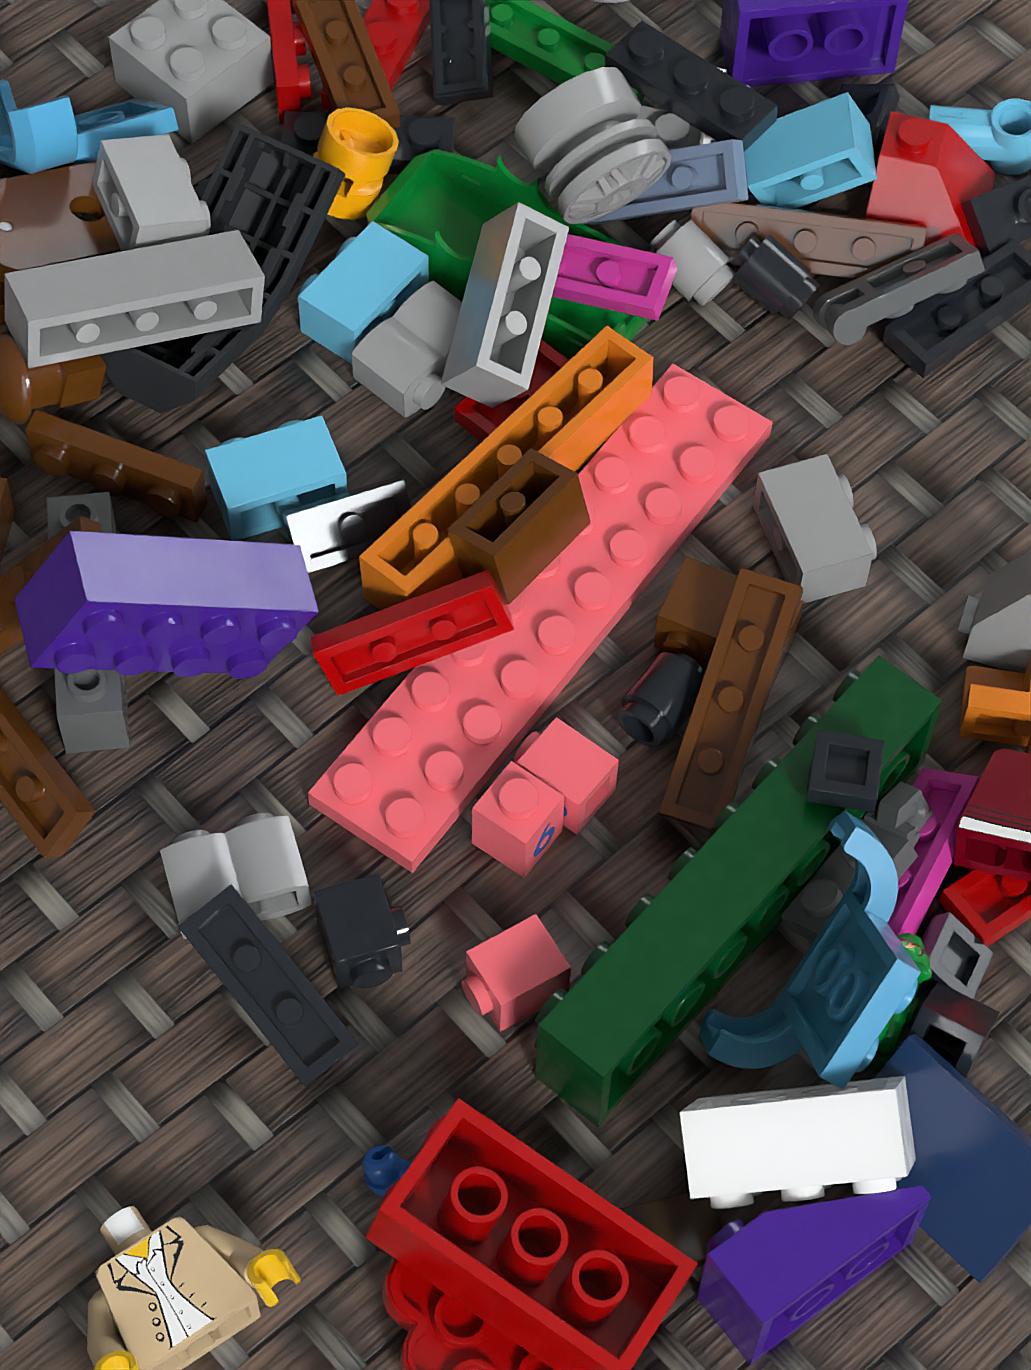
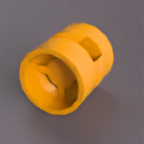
(362, 149)

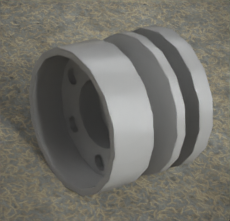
(592, 145)

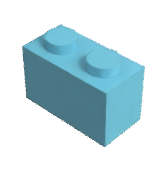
(811, 154)
(360, 289)
(272, 474)

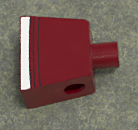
(997, 820)

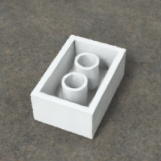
(798, 1141)

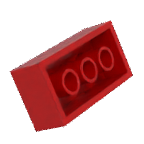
(529, 1247)

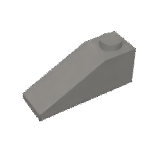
(1001, 619)

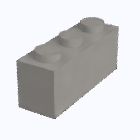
(505, 306)

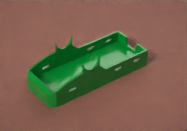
(441, 211)

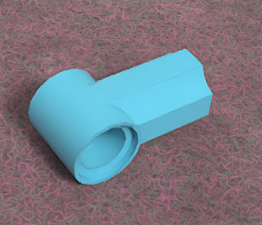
(995, 135)

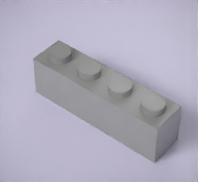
(133, 298)

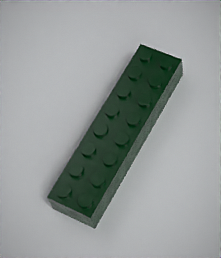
(719, 902)

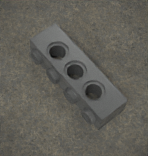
(91, 702)

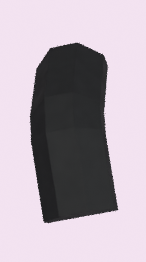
(278, 206)

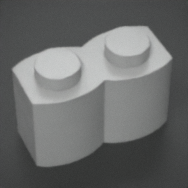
(408, 352)
(254, 857)

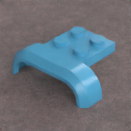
(52, 136)
(842, 986)

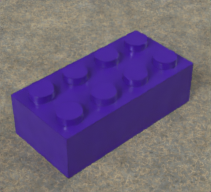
(164, 605)

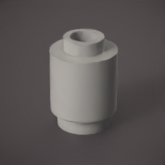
(699, 261)

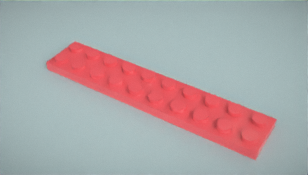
(470, 709)

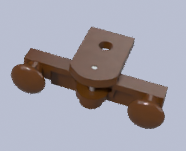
(40, 232)

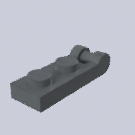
(897, 287)

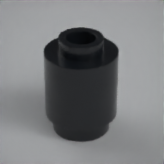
(773, 276)
(661, 698)

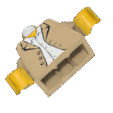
(175, 1292)

